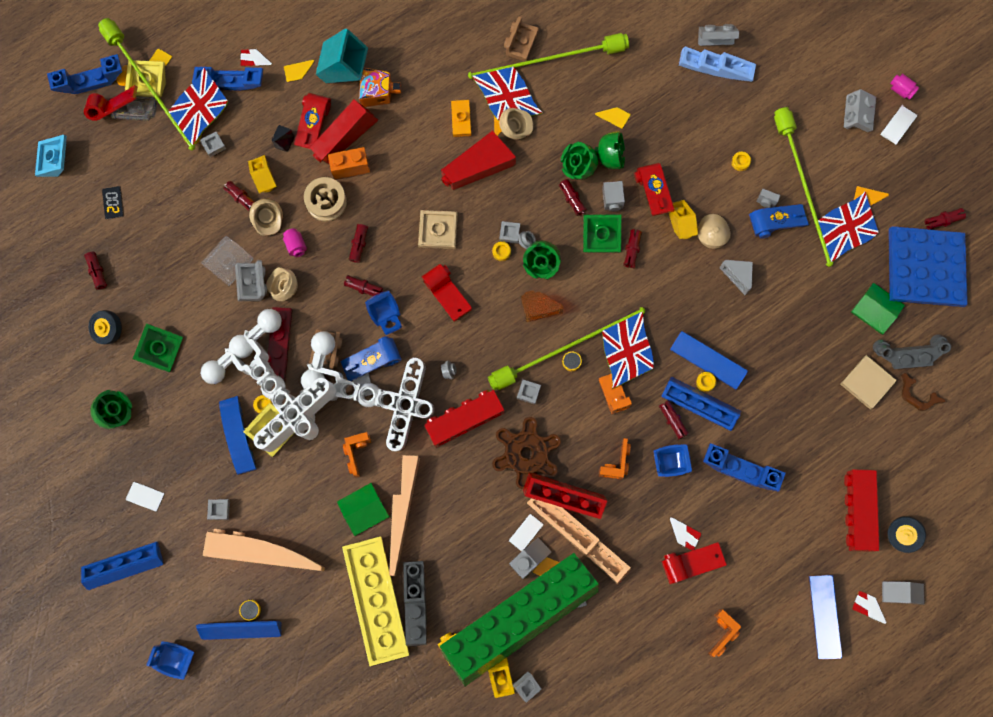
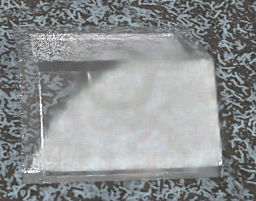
(140, 109)
(223, 259)

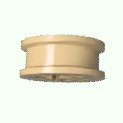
(323, 209)

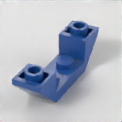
(88, 80)
(742, 470)

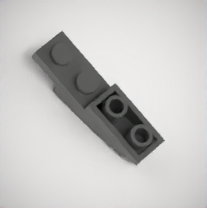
(415, 603)

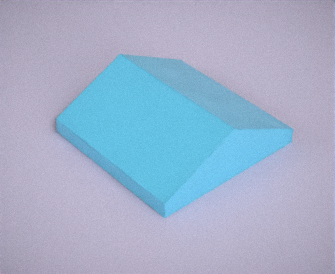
(51, 157)

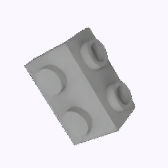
(717, 35)
(860, 110)
(250, 281)

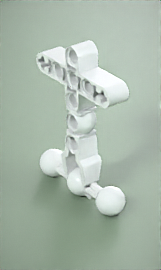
(324, 343)
(241, 347)

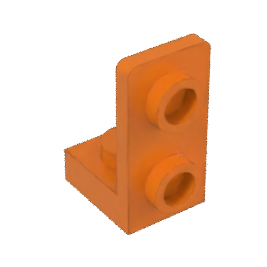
(615, 397)
(358, 441)
(611, 471)
(725, 622)

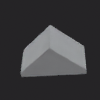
(739, 273)
(903, 592)

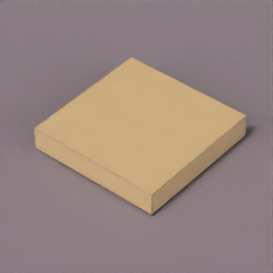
(437, 229)
(868, 382)

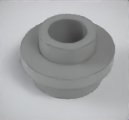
(526, 239)
(448, 370)

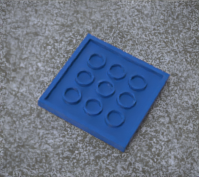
(927, 266)

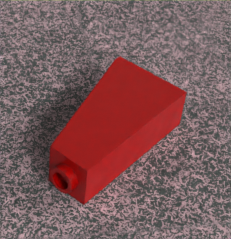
(343, 131)
(479, 161)

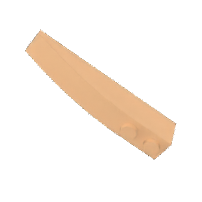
(252, 550)

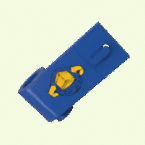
(771, 219)
(378, 355)

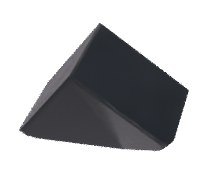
(283, 138)

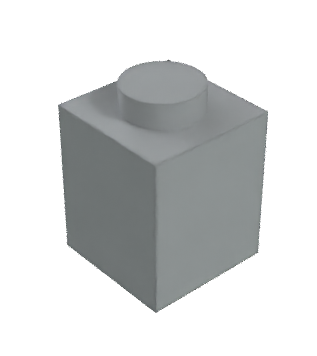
(613, 196)

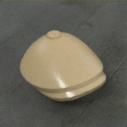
(516, 123)
(266, 216)
(713, 231)
(282, 284)

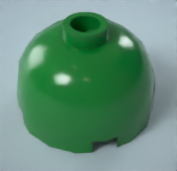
(611, 150)
(579, 161)
(541, 259)
(111, 409)

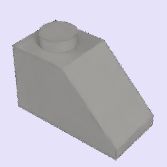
(530, 558)

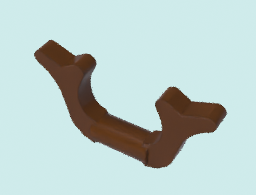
(906, 395)

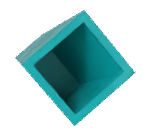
(342, 58)

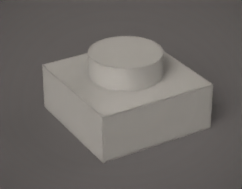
(213, 144)
(767, 198)
(509, 232)
(528, 391)
(218, 509)
(526, 687)

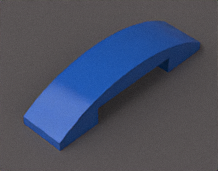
(233, 80)
(236, 439)

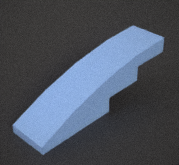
(717, 65)

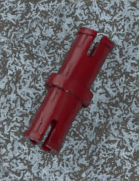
(240, 196)
(572, 197)
(945, 218)
(358, 243)
(632, 248)
(95, 270)
(362, 286)
(673, 419)

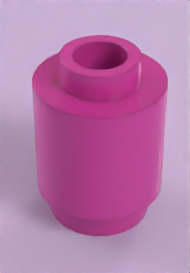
(904, 86)
(294, 242)

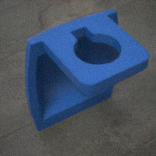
(383, 309)
(672, 460)
(171, 659)

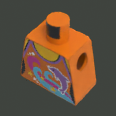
(377, 87)

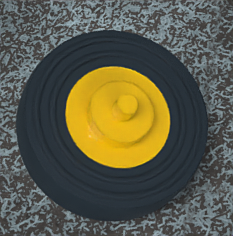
(105, 327)
(906, 534)

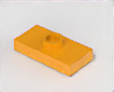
(461, 118)

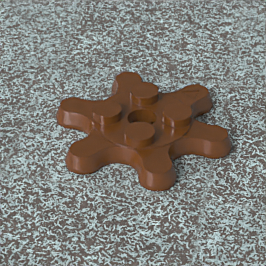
(526, 439)

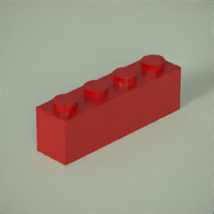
(464, 418)
(564, 495)
(862, 510)

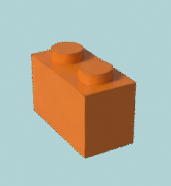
(349, 163)

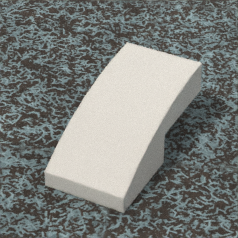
(898, 125)

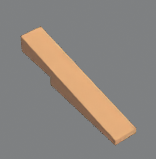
(401, 509)
(582, 539)

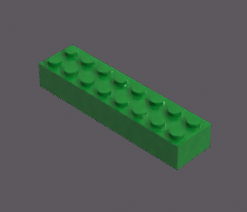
(519, 619)

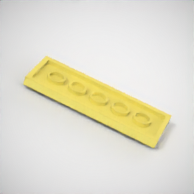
(375, 601)

